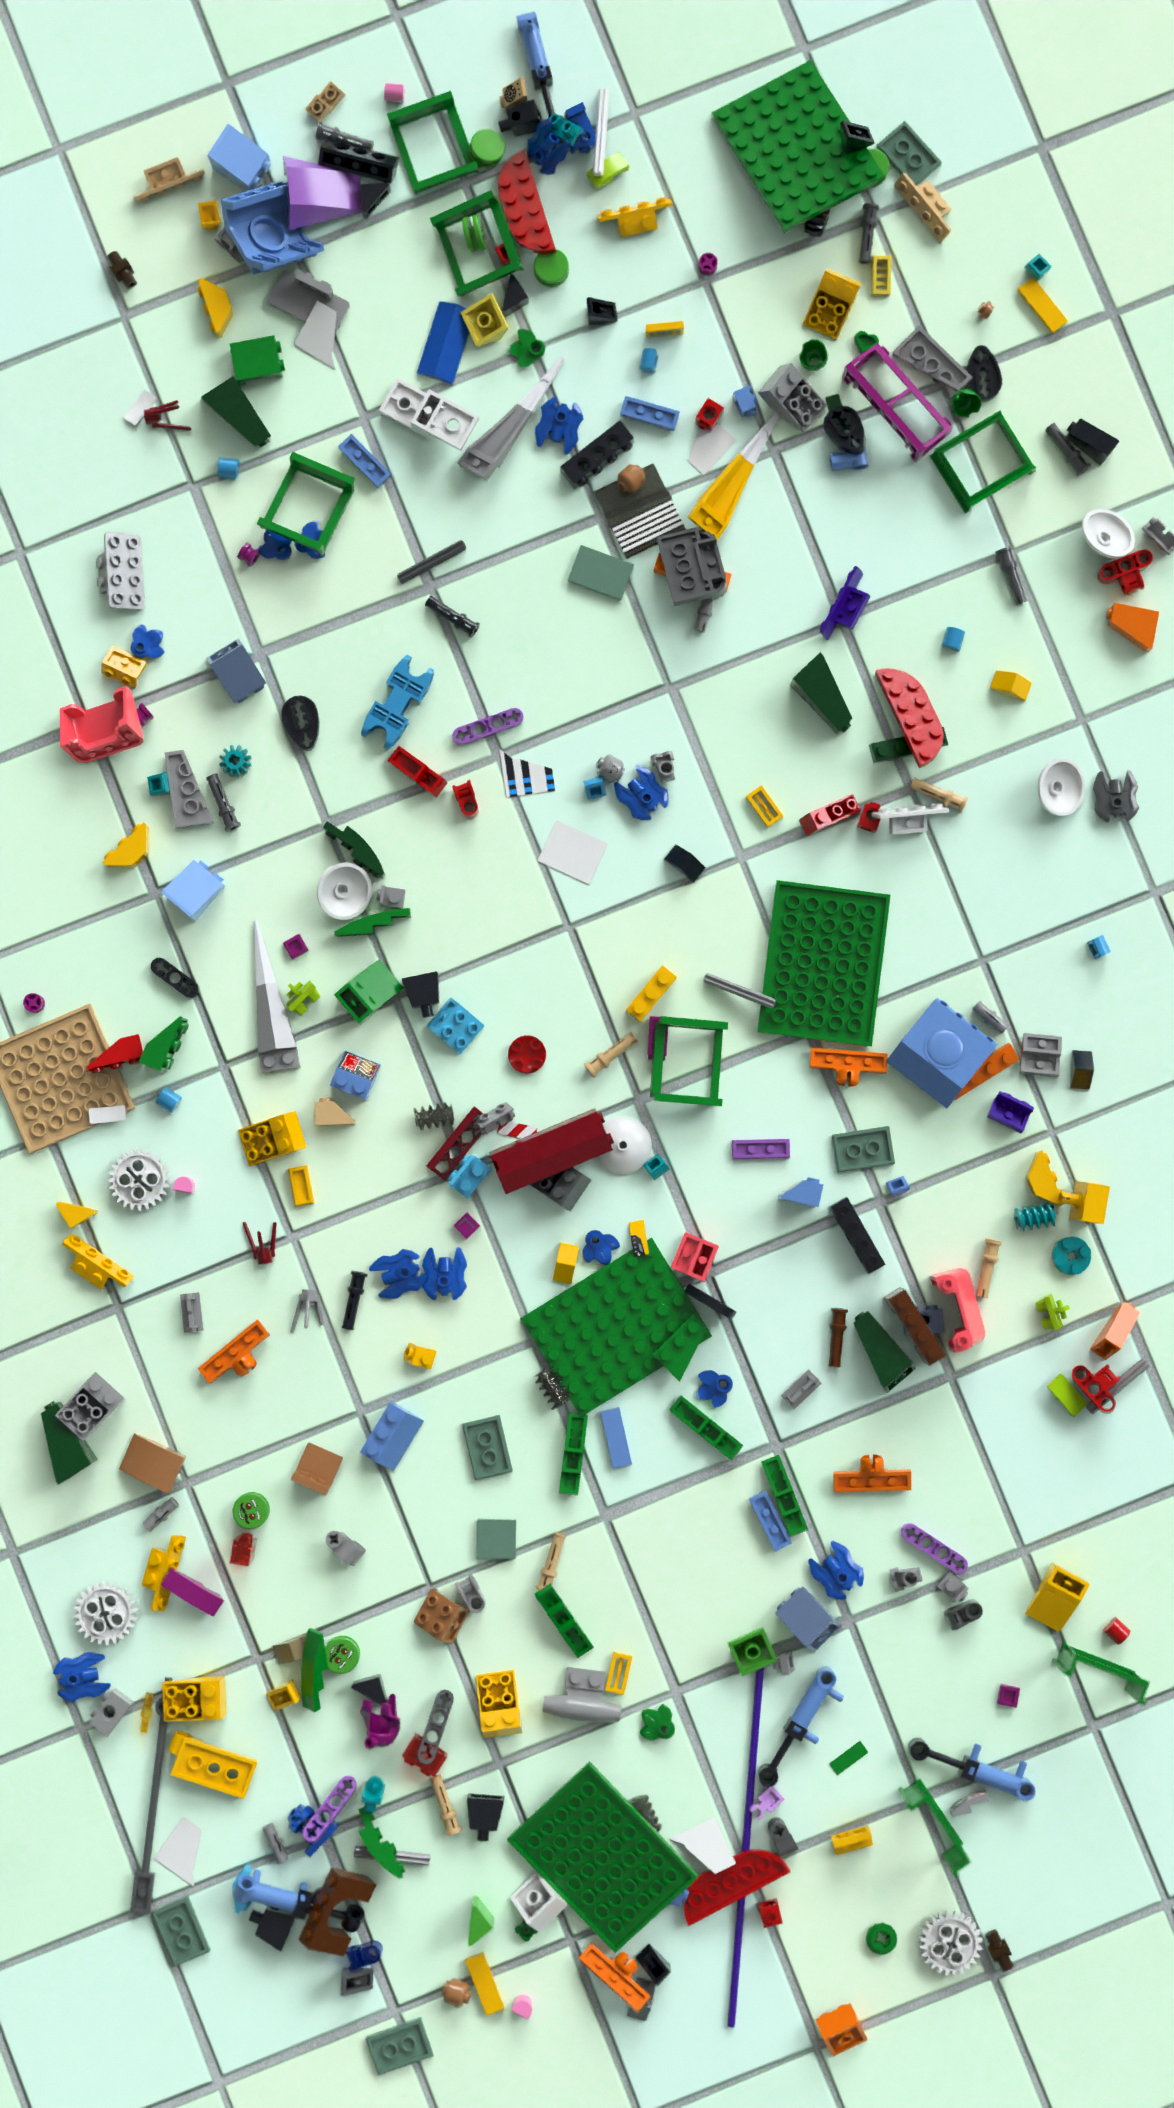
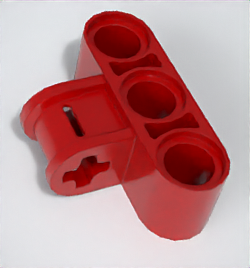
(1127, 577)
(1101, 1381)

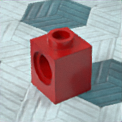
(709, 407)
(864, 823)
(770, 1913)

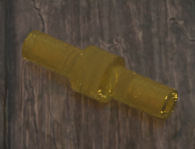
(146, 1712)

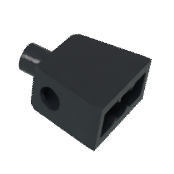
(521, 119)
(423, 992)
(484, 1813)
(272, 1926)

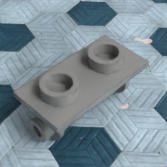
(1154, 530)
(487, 1121)
(191, 1312)
(801, 1389)

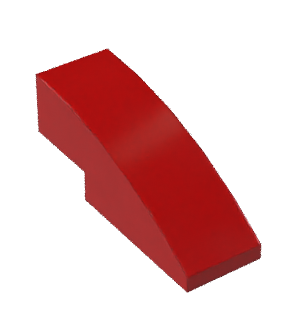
(417, 771)

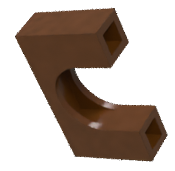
(924, 1340)
(338, 1886)

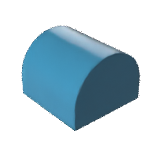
(649, 360)
(228, 468)
(953, 638)
(594, 788)
(1098, 947)
(168, 1100)

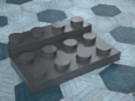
(692, 565)

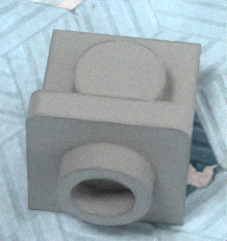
(391, 897)
(953, 1587)

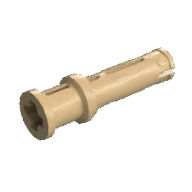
(948, 798)
(603, 1059)
(990, 1258)
(548, 1572)
(447, 1813)

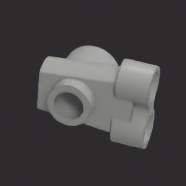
(664, 763)
(901, 1579)

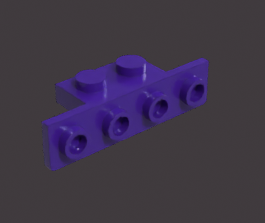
(847, 606)

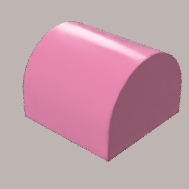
(394, 92)
(184, 1184)
(522, 2006)

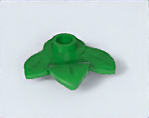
(524, 348)
(655, 1721)

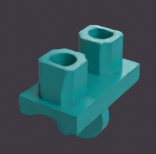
(565, 129)
(373, 1793)

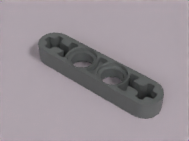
(436, 1727)

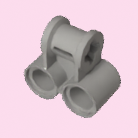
(226, 243)
(345, 1550)

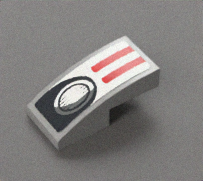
(963, 1805)

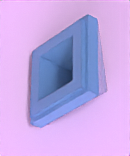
(898, 1186)

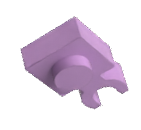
(769, 1799)

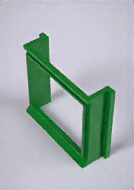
(421, 110)
(469, 208)
(320, 472)
(952, 480)
(658, 1053)
(1068, 1657)
(915, 1796)

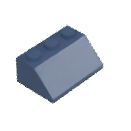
(391, 1436)

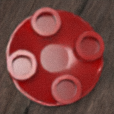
(527, 1054)

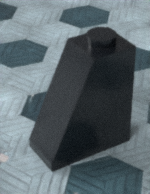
(1091, 440)

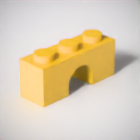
(651, 993)

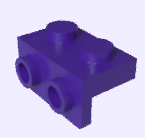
(1010, 1111)

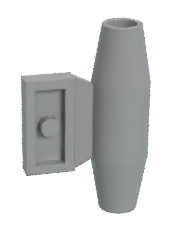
(583, 1700)

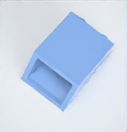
(239, 158)
(194, 889)

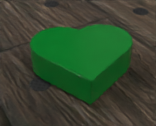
(864, 341)

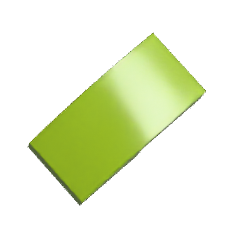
(613, 166)
(1067, 1395)

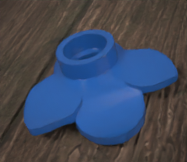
(312, 531)
(273, 545)
(149, 640)
(602, 1249)
(711, 1389)

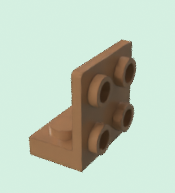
(317, 1468)
(441, 1617)

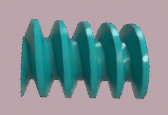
(1035, 1216)

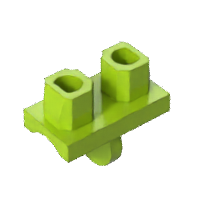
(295, 1002)
(1049, 1304)

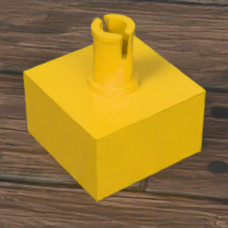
(1087, 1202)

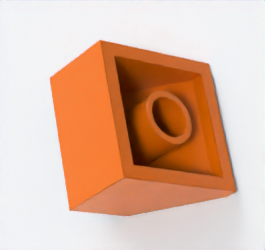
(841, 2029)

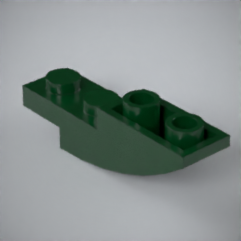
(894, 749)
(362, 851)

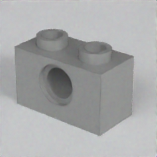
(104, 1722)

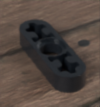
(183, 990)

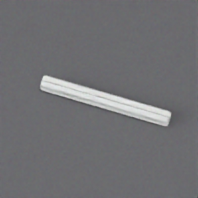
(601, 129)

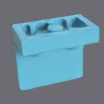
(455, 1025)
(469, 1175)

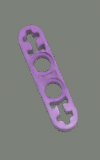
(487, 723)
(933, 1549)
(331, 1810)

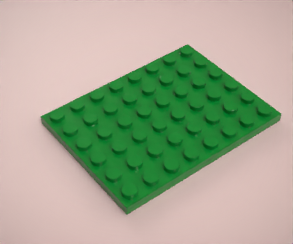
(793, 146)
(824, 963)
(610, 1326)
(602, 1857)

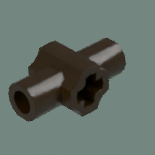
(122, 269)
(999, 1950)

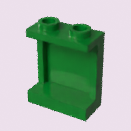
(256, 359)

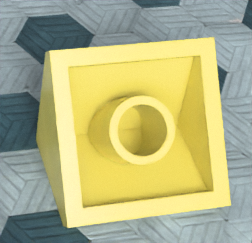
(485, 321)

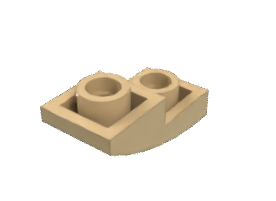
(325, 103)

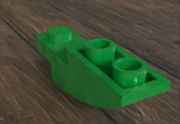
(382, 1852)

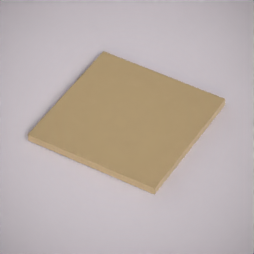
(48, 1079)

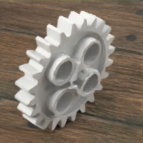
(127, 1192)
(88, 1618)
(967, 1949)

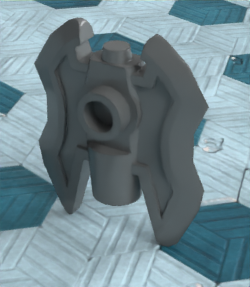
(1116, 799)

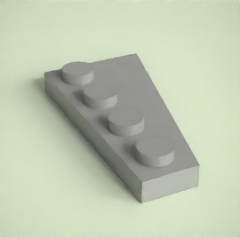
(929, 357)
(186, 798)

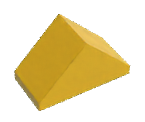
(1011, 684)
(75, 1214)
(565, 1263)
(284, 1695)

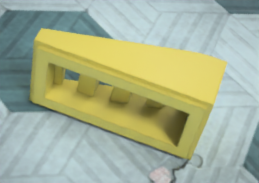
(888, 260)

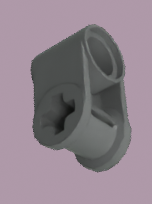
(962, 1614)
(782, 1839)

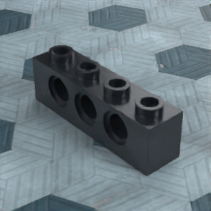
(358, 161)
(616, 433)
(857, 1235)

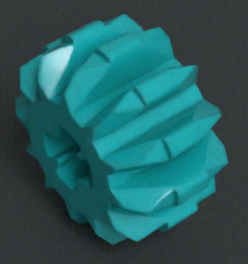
(229, 766)

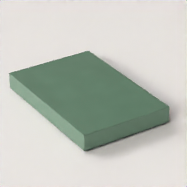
(909, 153)
(600, 572)
(863, 1149)
(487, 1447)
(181, 1931)
(399, 2046)

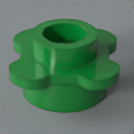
(525, 1935)

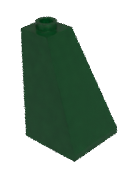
(234, 408)
(819, 690)
(884, 1353)
(66, 1449)

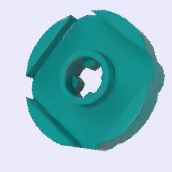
(1082, 1253)

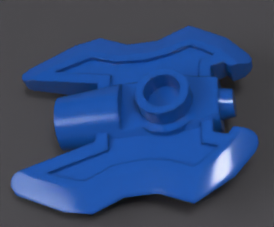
(544, 150)
(560, 422)
(644, 795)
(401, 1273)
(444, 1277)
(839, 1573)
(78, 1677)

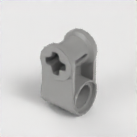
(471, 1592)

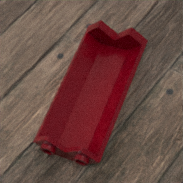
(551, 1150)

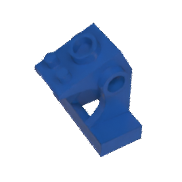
(579, 117)
(298, 1817)

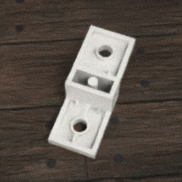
(429, 414)

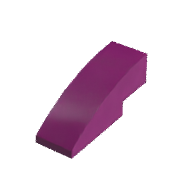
(192, 1592)

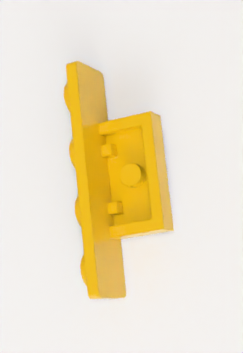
(637, 218)
(94, 1265)
(157, 1568)

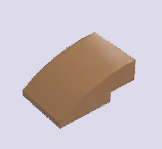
(152, 1463)

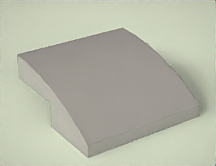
(1040, 1055)

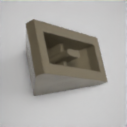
(290, 1650)

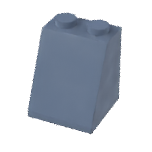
(236, 671)
(807, 1619)

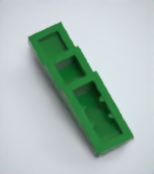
(366, 925)
(706, 1427)
(573, 1454)
(784, 1495)
(564, 1620)
(313, 1664)

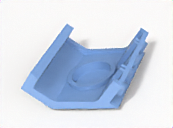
(261, 230)
(941, 1052)

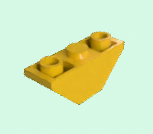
(216, 306)
(131, 849)
(1042, 1179)

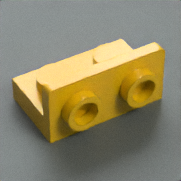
(122, 667)
(852, 1840)

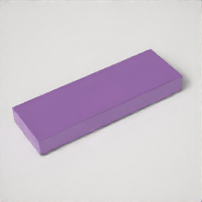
(760, 1148)

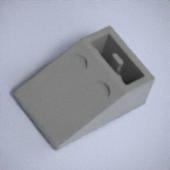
(792, 397)
(90, 1406)

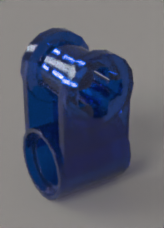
(360, 1956)

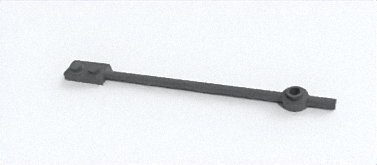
(143, 1879)

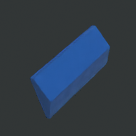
(444, 343)

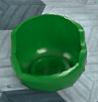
(813, 355)
(965, 403)

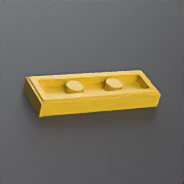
(1042, 305)
(485, 1983)

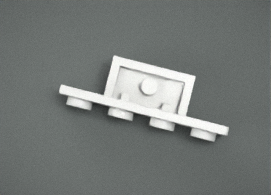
(909, 820)

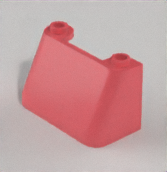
(101, 729)
(960, 1283)

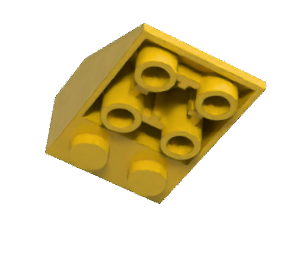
(832, 303)
(272, 1138)
(1057, 1597)
(195, 1699)
(498, 1704)

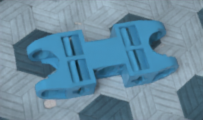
(404, 690)

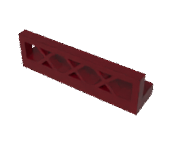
(450, 1142)

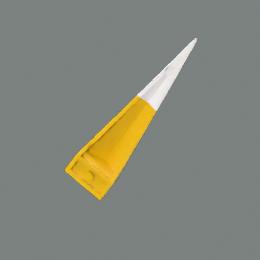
(720, 499)

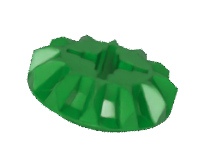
(878, 1947)

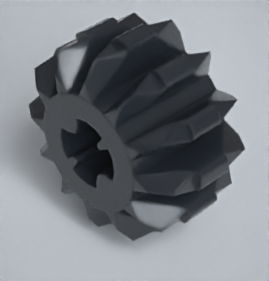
(817, 225)

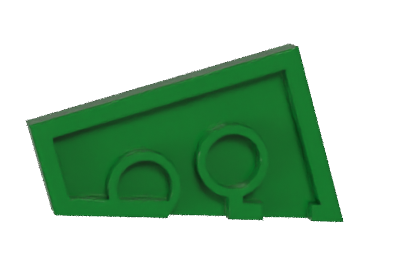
(680, 1346)

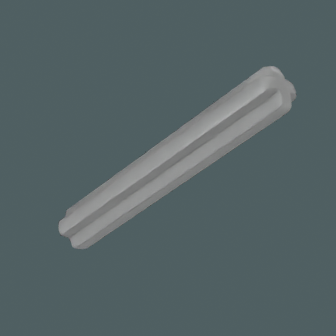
(739, 990)
(1126, 1379)
(403, 1856)

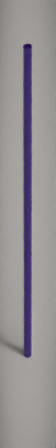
(745, 1844)

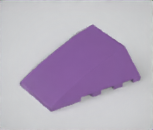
(319, 193)

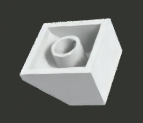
(538, 1902)

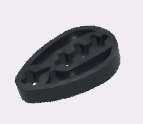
(989, 366)
(853, 424)
(311, 716)
(710, 1301)

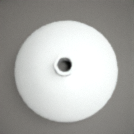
(1108, 533)
(1067, 783)
(354, 895)
(637, 1150)

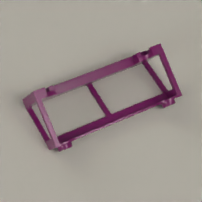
(852, 375)

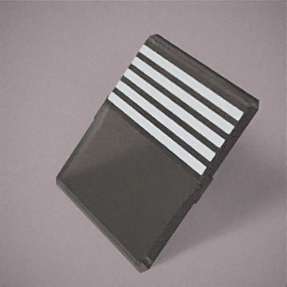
(640, 515)

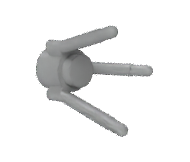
(308, 1298)

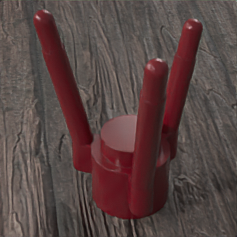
(153, 416)
(263, 1255)

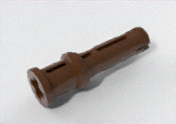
(838, 1327)

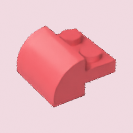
(695, 1256)

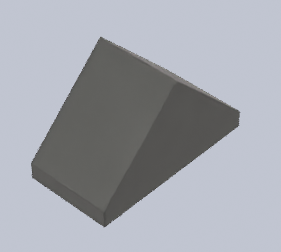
(356, 1980)
(649, 1987)

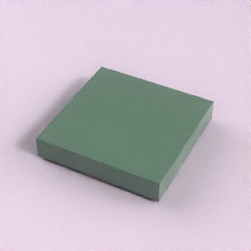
(496, 1538)

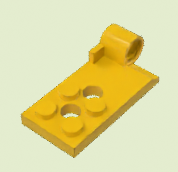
(196, 1756)

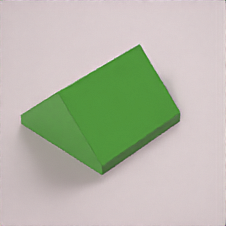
(752, 1651)
(481, 1921)

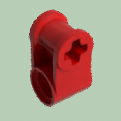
(465, 795)

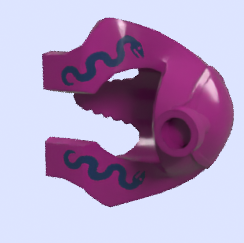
(381, 1728)

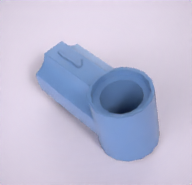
(846, 460)

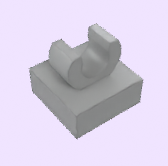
(785, 1663)

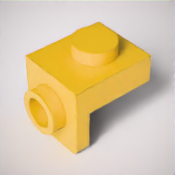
(209, 214)
(419, 1356)

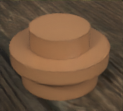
(985, 310)

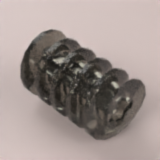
(434, 1116)
(552, 1387)
(644, 1807)

